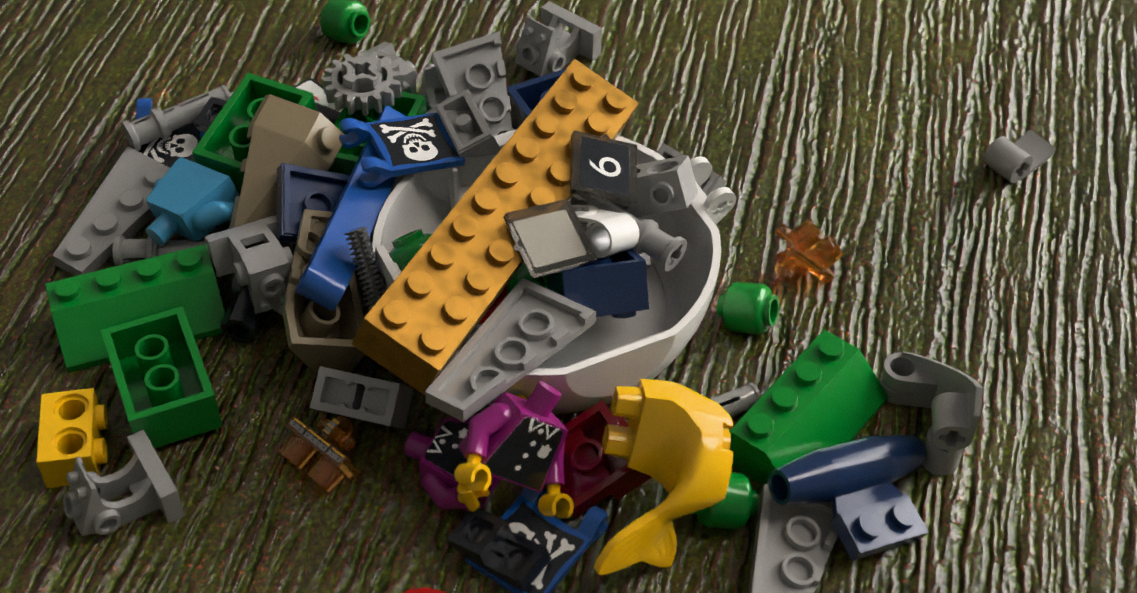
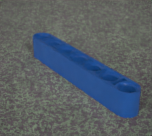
(357, 206)

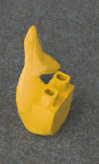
(682, 446)

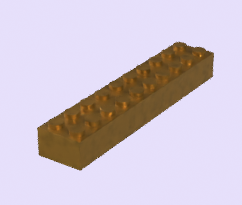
(472, 252)

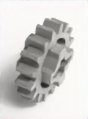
(362, 83)

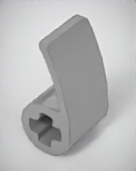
(1020, 158)

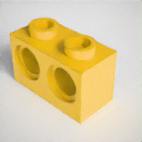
(70, 429)

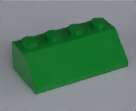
(130, 292)
(813, 405)

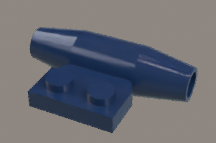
(858, 479)

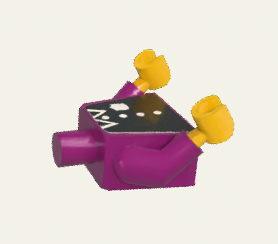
(521, 445)
(438, 461)

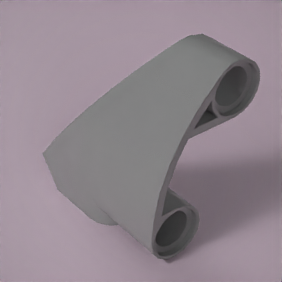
(950, 394)

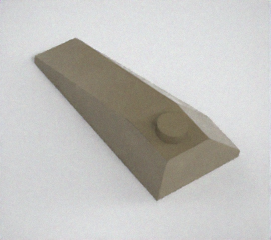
(279, 135)
(313, 331)

